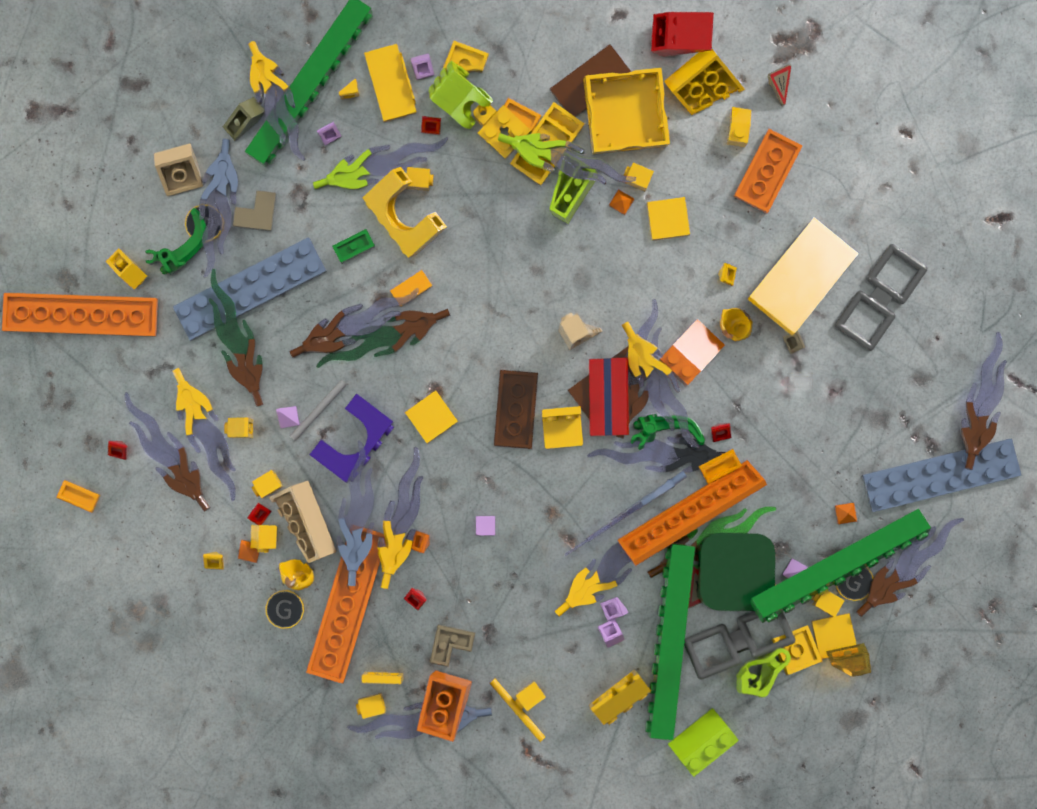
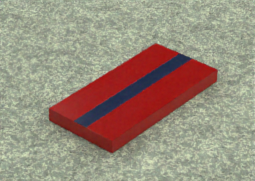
(608, 397)

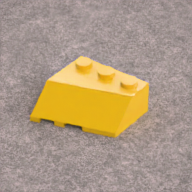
(702, 82)
(619, 698)

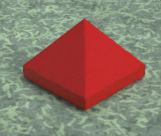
(431, 125)
(721, 432)
(117, 449)
(259, 514)
(415, 598)

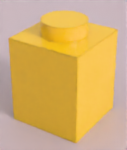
(642, 174)
(420, 178)
(266, 484)
(263, 537)
(828, 603)
(529, 696)
(371, 705)

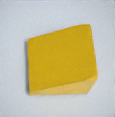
(350, 90)

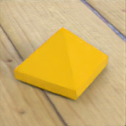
(727, 274)
(213, 561)

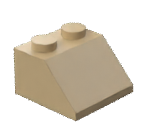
(178, 169)

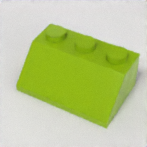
(703, 742)

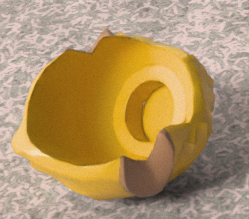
(736, 324)
(296, 574)

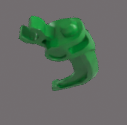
(177, 259)
(652, 423)

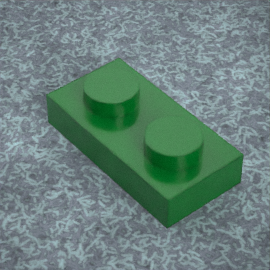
(353, 246)

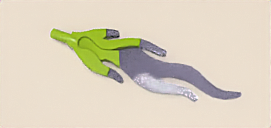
(533, 148)
(371, 164)

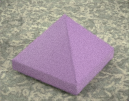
(329, 133)

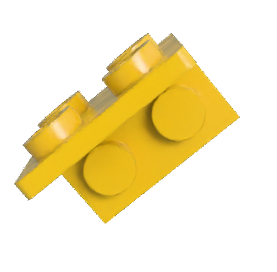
(562, 427)

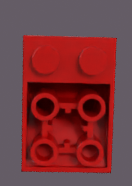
(682, 33)

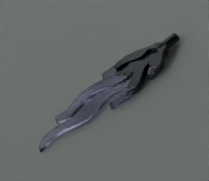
(662, 453)

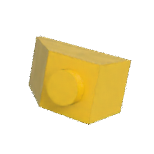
(739, 127)
(126, 268)
(239, 427)

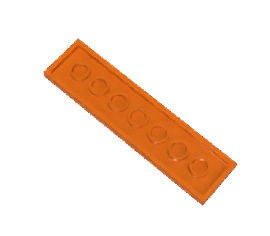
(79, 314)
(691, 513)
(344, 616)

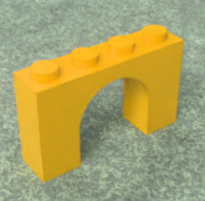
(382, 202)

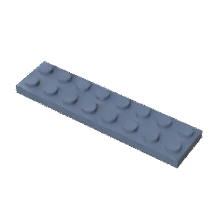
(252, 287)
(940, 476)

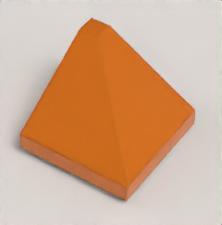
(247, 553)

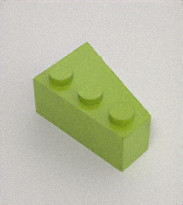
(569, 195)

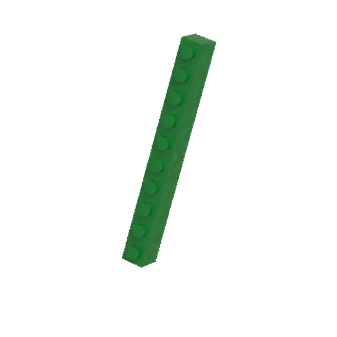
(313, 76)
(840, 566)
(670, 641)

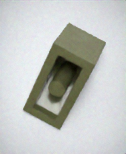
(243, 118)

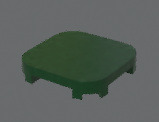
(734, 570)

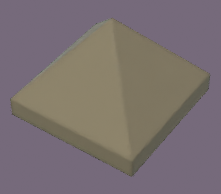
(794, 343)

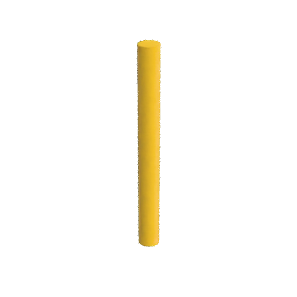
(520, 713)

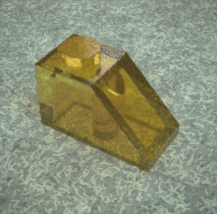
(851, 660)

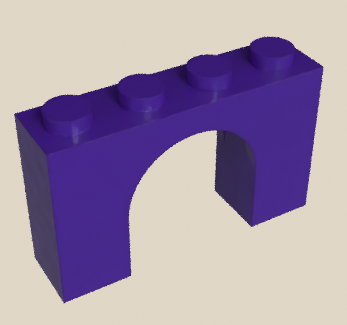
(376, 425)

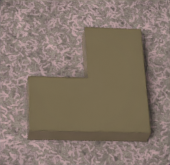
(261, 216)
(449, 638)

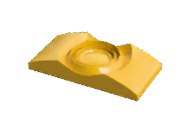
(560, 126)

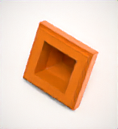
(621, 202)
(846, 513)
(420, 542)

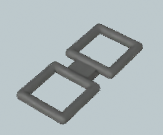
(881, 297)
(736, 643)

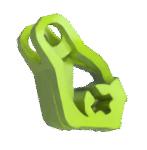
(456, 94)
(770, 668)

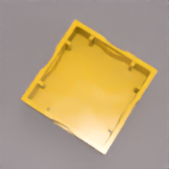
(626, 111)

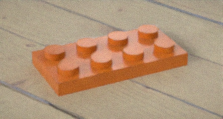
(768, 171)

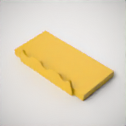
(391, 82)

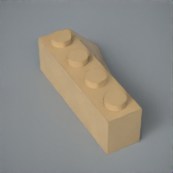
(575, 331)
(305, 520)

